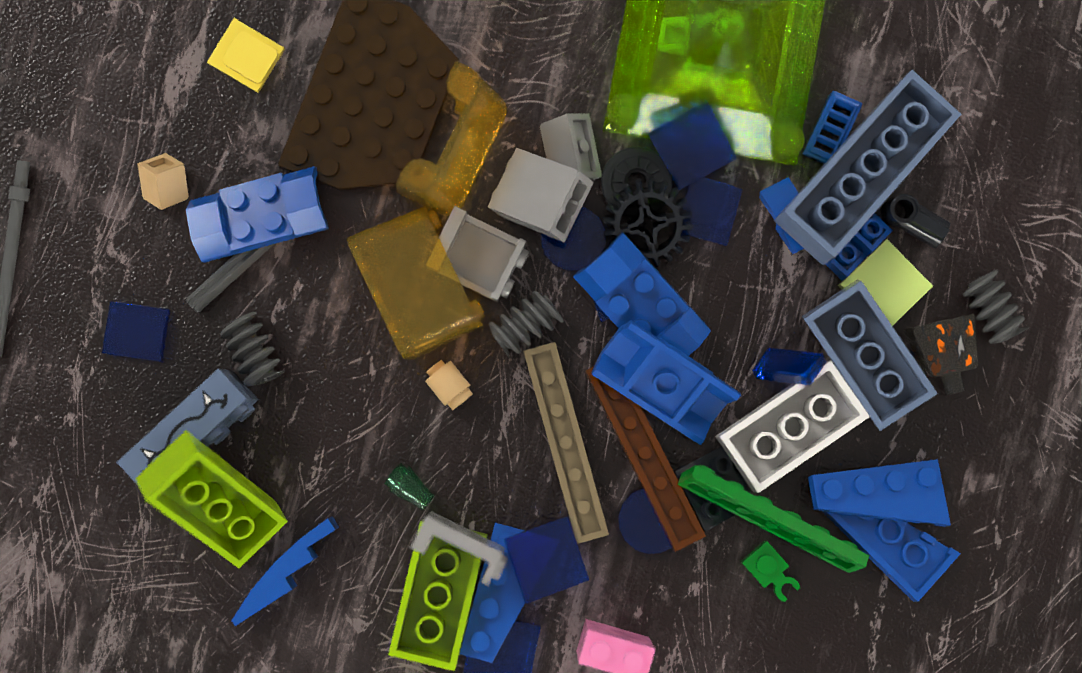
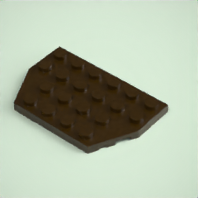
(370, 97)

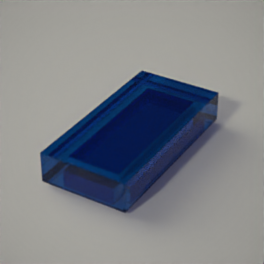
(789, 366)

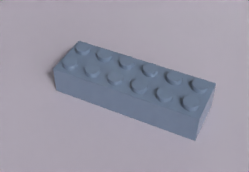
(867, 167)

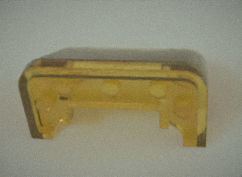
(479, 122)
(415, 283)

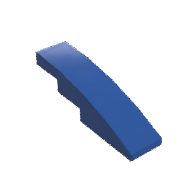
(278, 577)

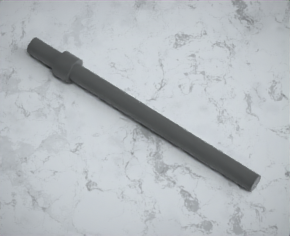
(18, 195)

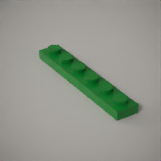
(765, 515)

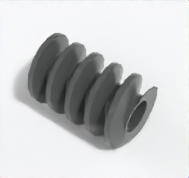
(995, 308)
(525, 323)
(250, 350)

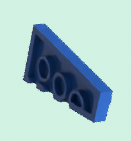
(885, 492)
(899, 550)
(494, 606)

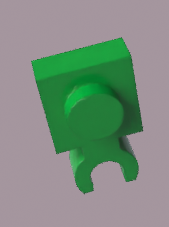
(767, 568)

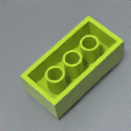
(211, 499)
(435, 604)

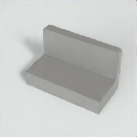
(572, 143)

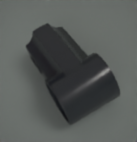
(917, 221)

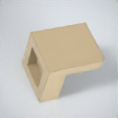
(163, 181)

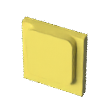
(246, 55)

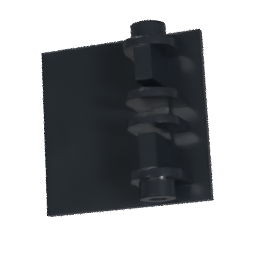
(708, 513)

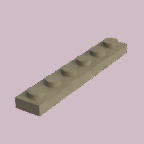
(566, 442)

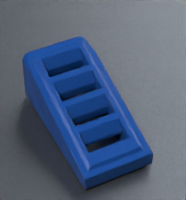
(843, 102)

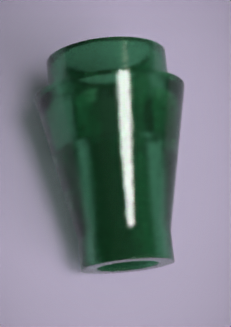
(408, 486)

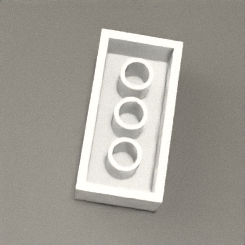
(791, 428)

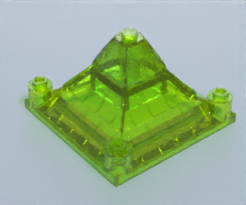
(737, 55)

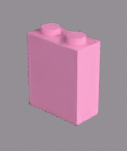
(614, 649)

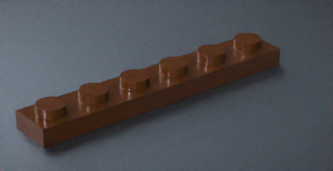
(650, 465)

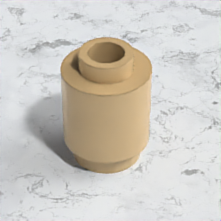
(448, 384)

